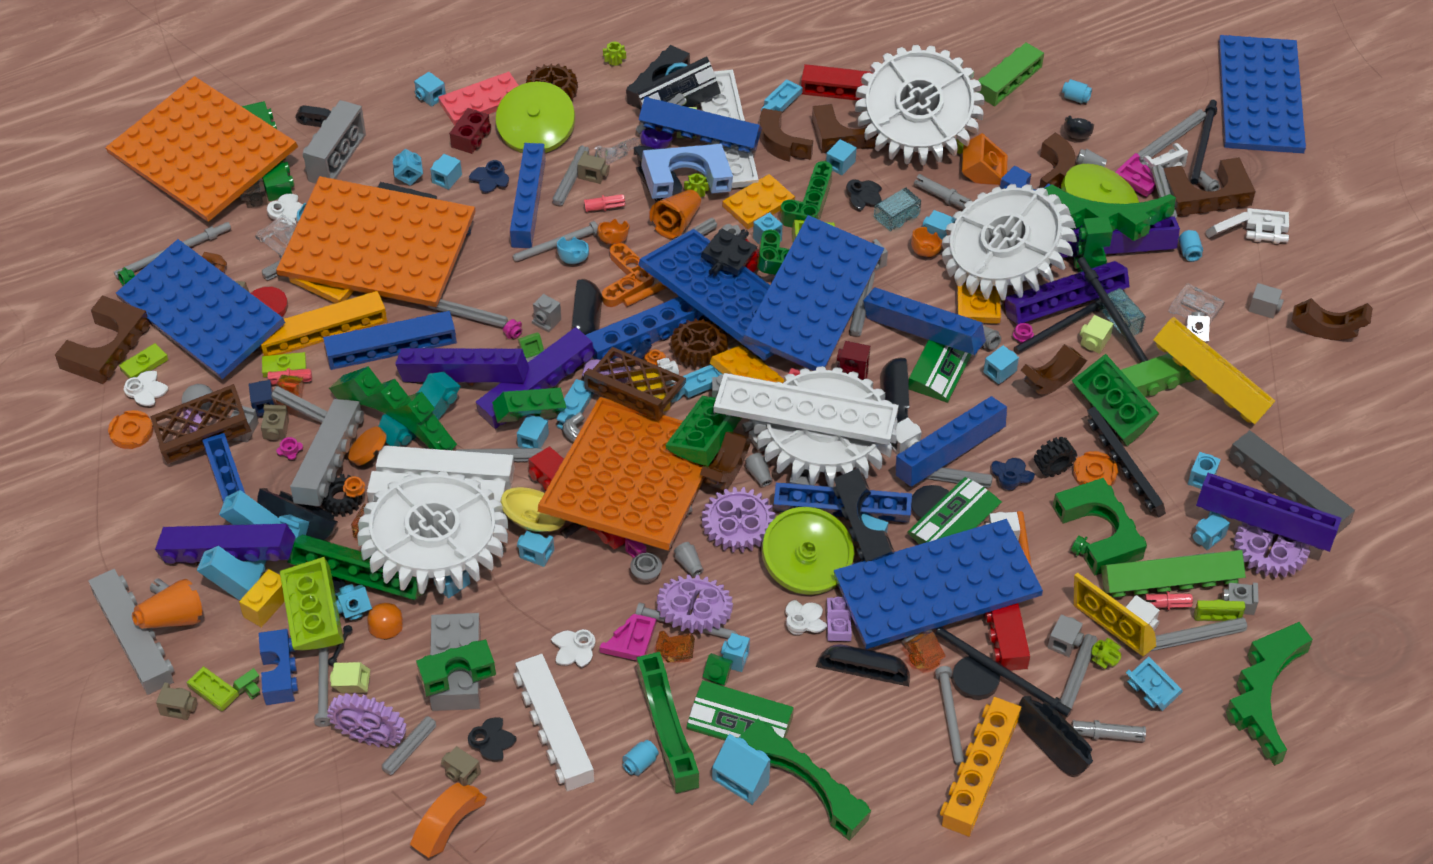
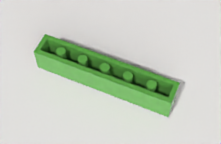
(1172, 572)

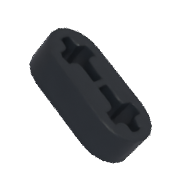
(312, 115)

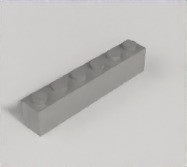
(326, 452)
(136, 643)

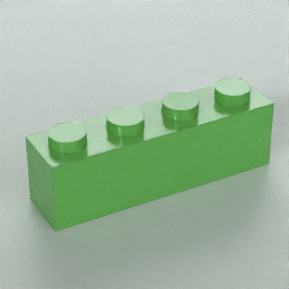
(1010, 73)
(1157, 375)

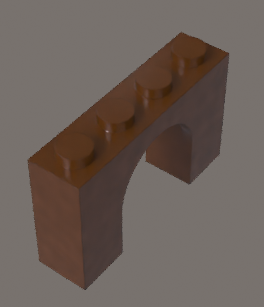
(830, 131)
(1236, 189)
(100, 362)

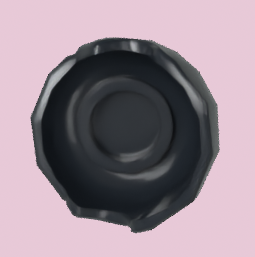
(1078, 128)

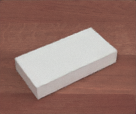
(1227, 224)

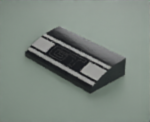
(693, 81)

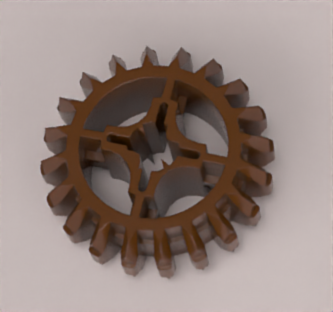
(556, 75)
(698, 336)

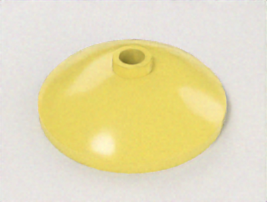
(521, 507)

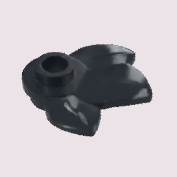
(863, 193)
(494, 739)

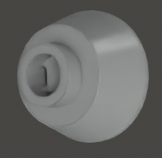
(646, 567)

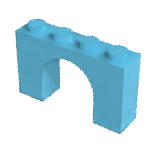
(223, 568)

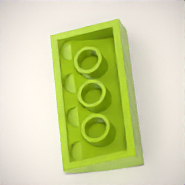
(311, 605)

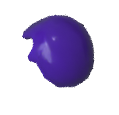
(655, 139)

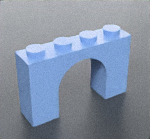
(705, 158)

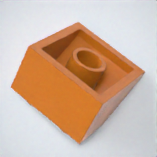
(984, 161)

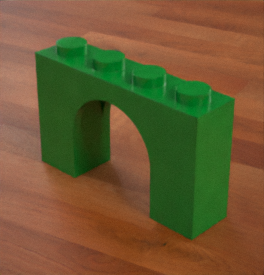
(1098, 500)

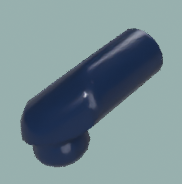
(642, 350)

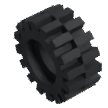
(1055, 456)
(340, 505)

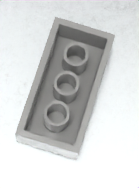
(334, 142)
(453, 632)

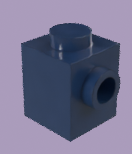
(260, 394)

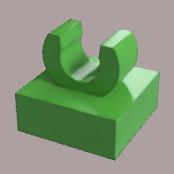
(531, 344)
(247, 684)

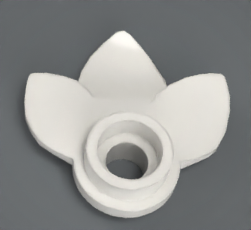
(287, 205)
(145, 388)
(804, 617)
(572, 649)

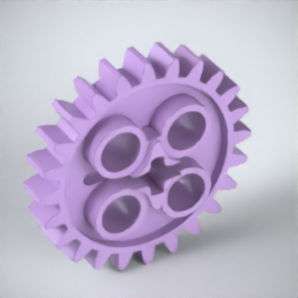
(737, 519)
(1284, 556)
(709, 610)
(366, 720)

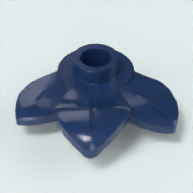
(490, 176)
(1011, 473)

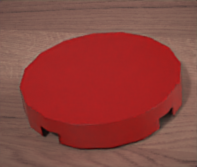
(273, 298)

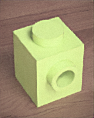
(1096, 334)
(350, 677)

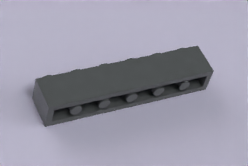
(1286, 478)

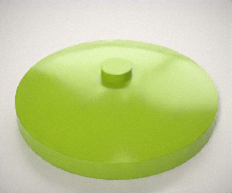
(535, 115)
(1098, 185)
(805, 549)

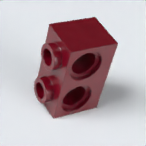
(470, 130)
(854, 358)

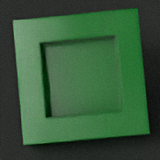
(717, 669)

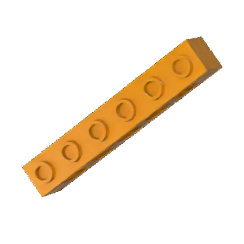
(963, 818)

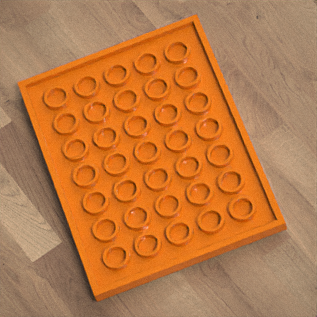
(201, 148)
(377, 241)
(624, 477)

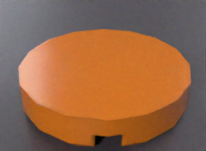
(130, 429)
(366, 445)
(1094, 466)

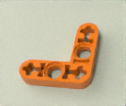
(632, 276)

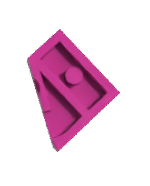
(1137, 175)
(631, 638)

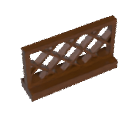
(625, 392)
(192, 443)

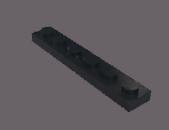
(1129, 468)

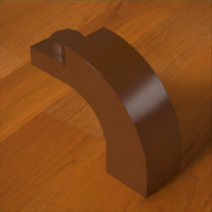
(778, 142)
(1062, 157)
(1330, 325)
(1055, 372)
(728, 461)

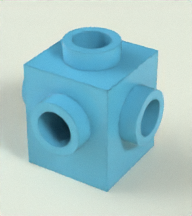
(407, 166)
(360, 601)

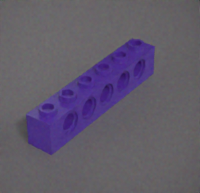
(1064, 293)

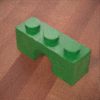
(1093, 237)
(541, 402)
(473, 658)

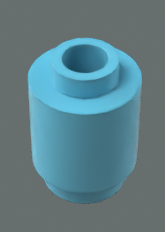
(1077, 91)
(1191, 245)
(640, 757)

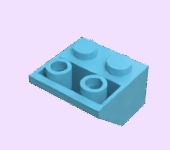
(742, 769)

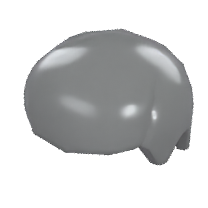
(196, 391)

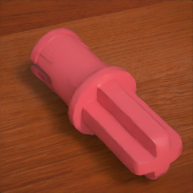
(604, 202)
(306, 373)
(1170, 600)

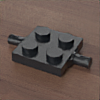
(729, 252)

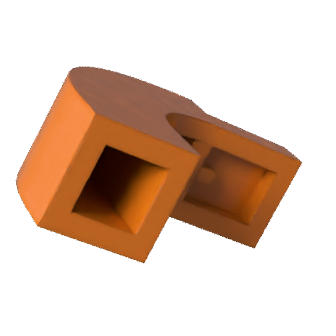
(443, 816)

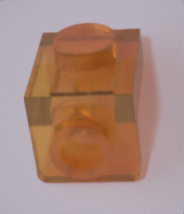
(675, 647)

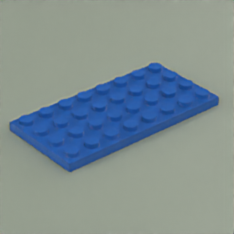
(1261, 94)
(813, 294)
(723, 299)
(201, 308)
(937, 583)

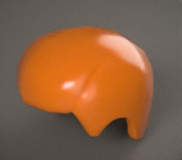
(613, 232)
(925, 243)
(385, 620)

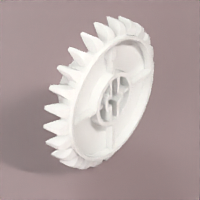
(919, 103)
(1008, 239)
(820, 450)
(432, 529)

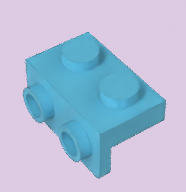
(1155, 683)

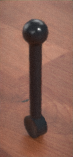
(347, 630)

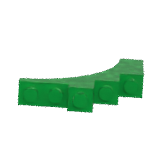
(1130, 219)
(390, 398)
(1253, 708)

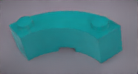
(441, 393)

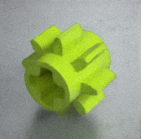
(614, 53)
(697, 183)
(1106, 653)

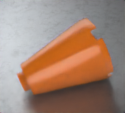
(675, 213)
(169, 608)

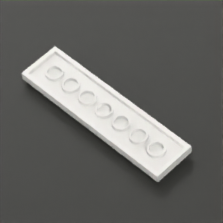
(729, 105)
(806, 408)

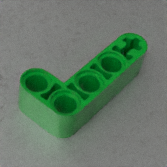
(814, 198)
(769, 253)

